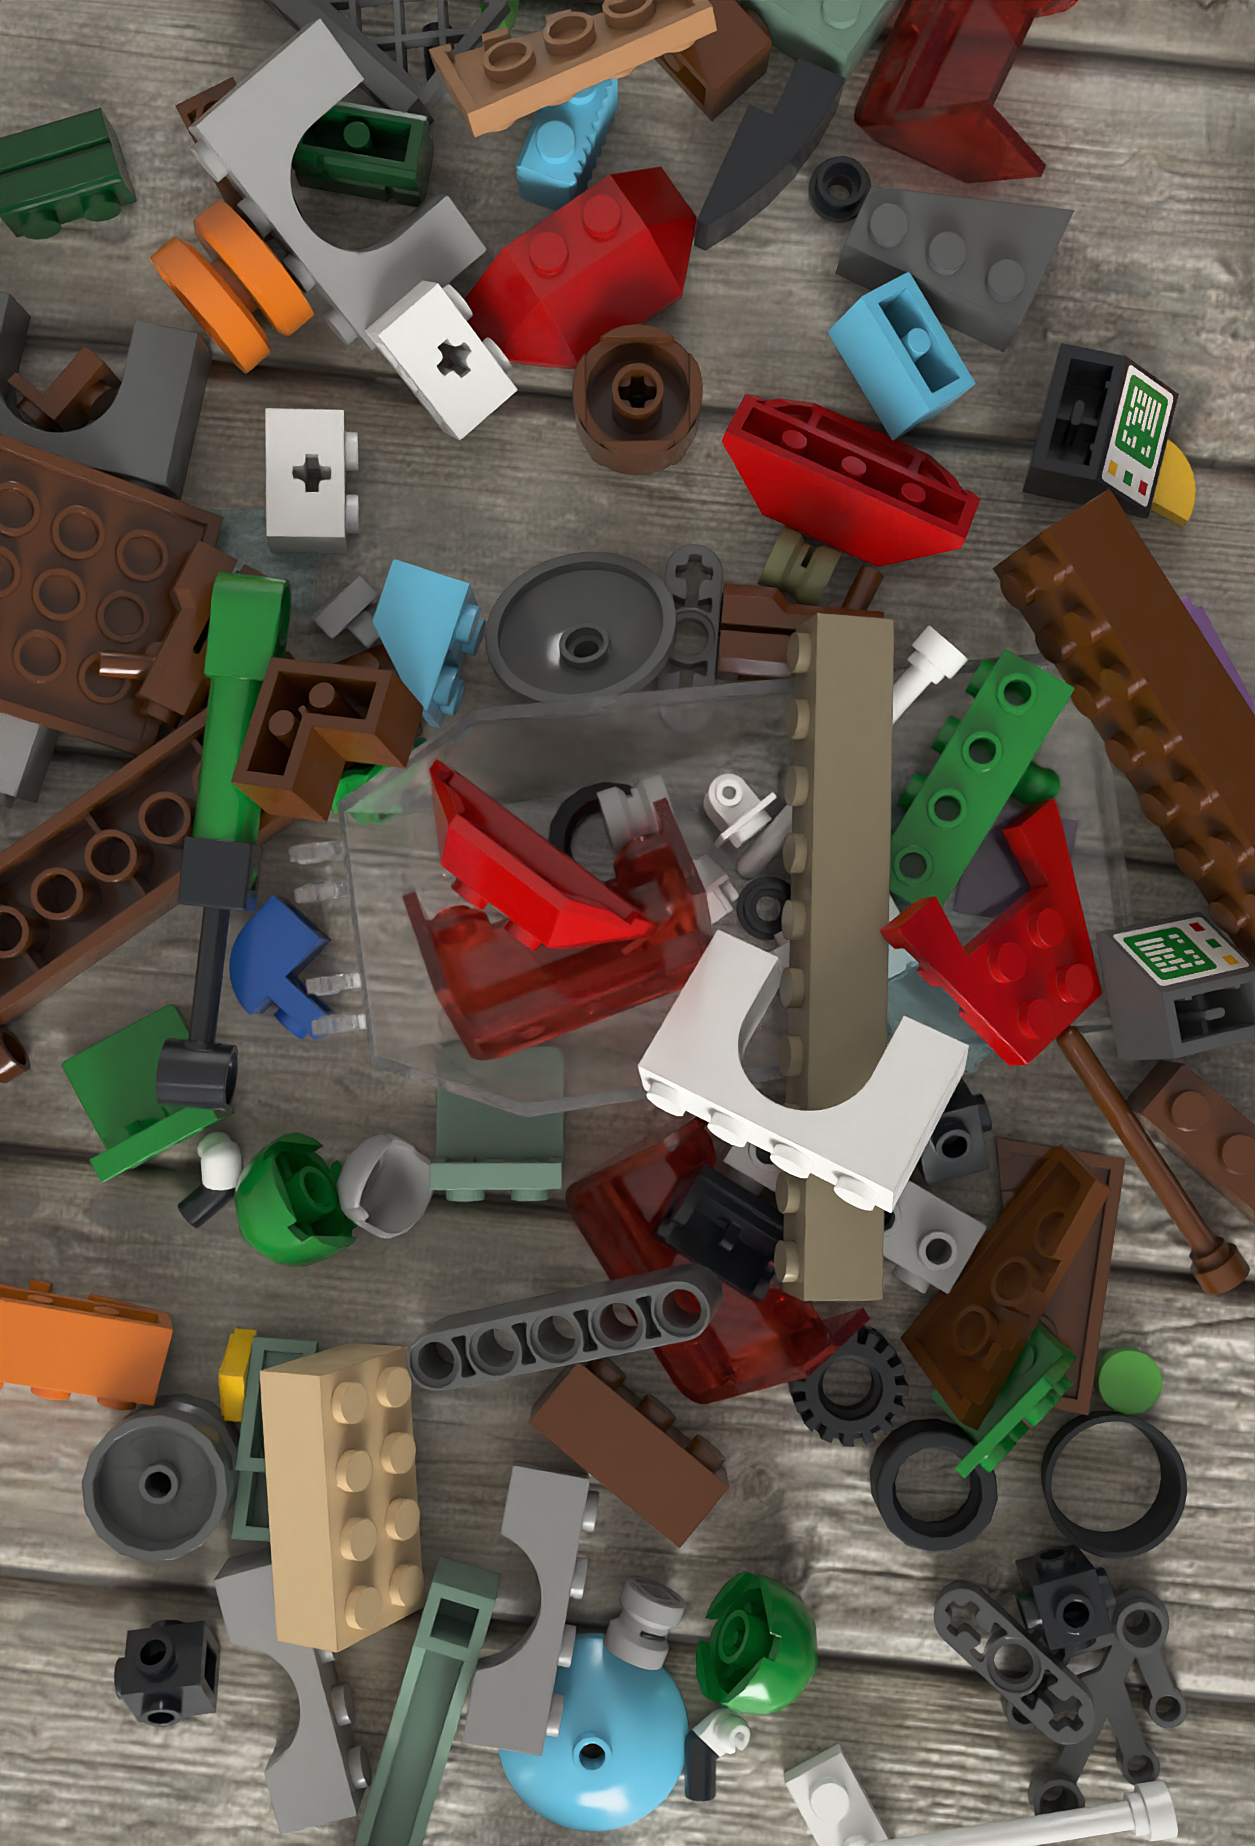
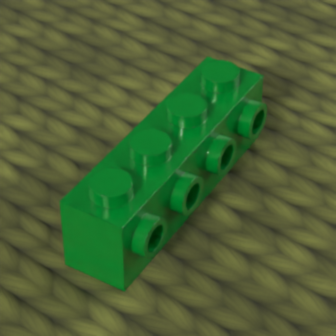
(973, 775)

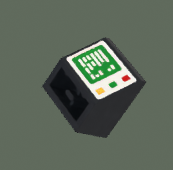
(1101, 431)

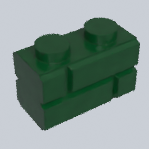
(367, 154)
(62, 175)

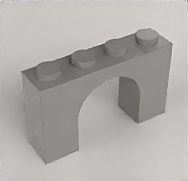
(253, 142)

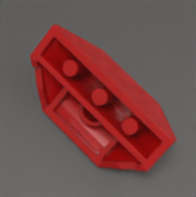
(587, 269)
(846, 482)
(523, 873)

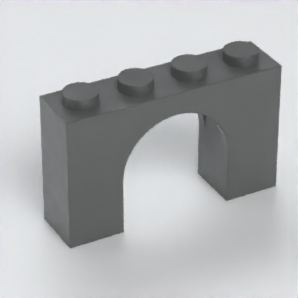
(151, 422)

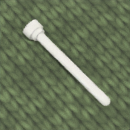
(930, 662)
(1144, 1812)

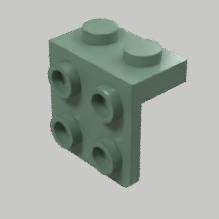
(495, 1151)

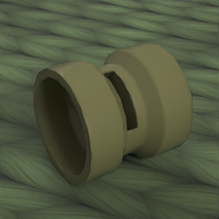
(799, 567)

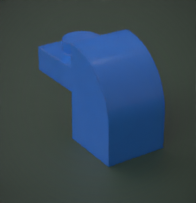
(270, 957)

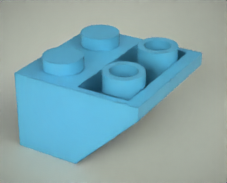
(427, 631)

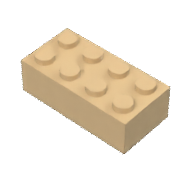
(341, 1494)

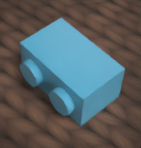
(900, 355)

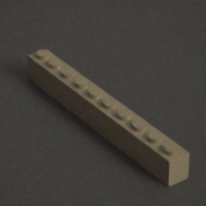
(834, 925)

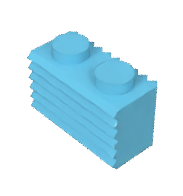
(565, 146)

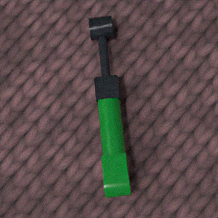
(223, 856)

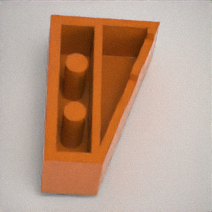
(82, 1346)

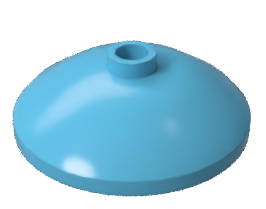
(635, 1720)

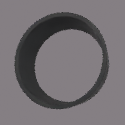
(1148, 1530)

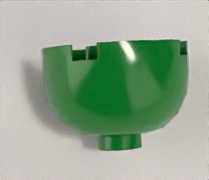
(292, 1204)
(758, 1648)

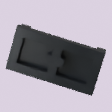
(723, 1229)

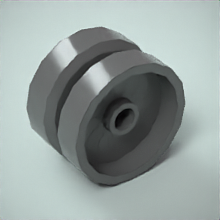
(162, 1478)

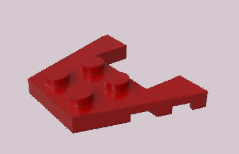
(1030, 965)

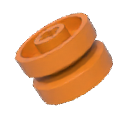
(235, 284)

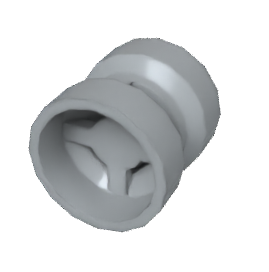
(634, 813)
(644, 1623)

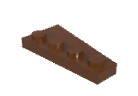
(1079, 1300)
(980, 1328)

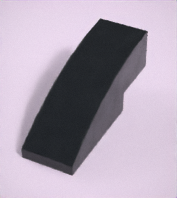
(769, 152)

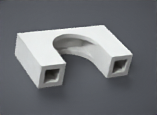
(858, 1146)

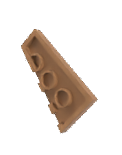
(570, 54)

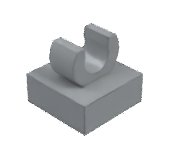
(347, 610)

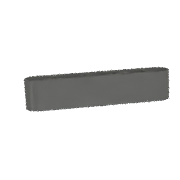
(541, 1347)

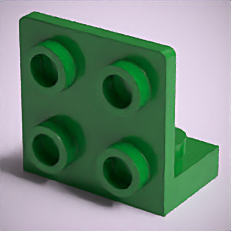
(119, 1094)
(1028, 1392)

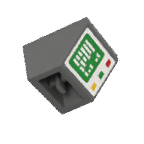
(1176, 988)

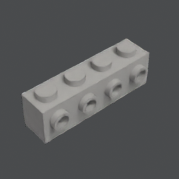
(921, 1235)

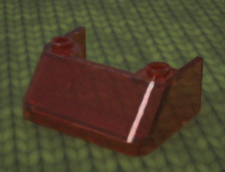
(940, 82)
(517, 997)
(745, 1342)

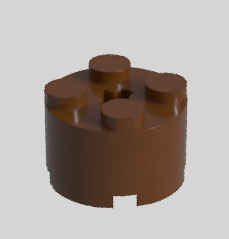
(644, 363)

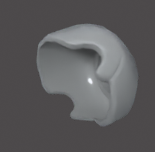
(384, 1185)

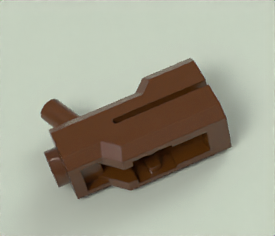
(760, 621)
(170, 670)

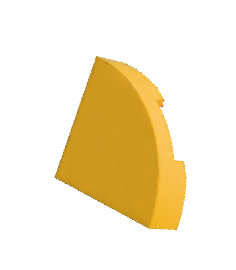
(1175, 487)
(234, 1374)

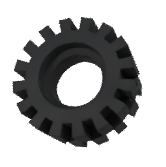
(869, 1414)

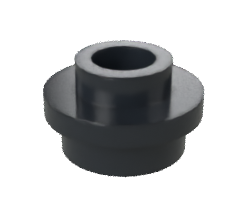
(843, 172)
(747, 901)

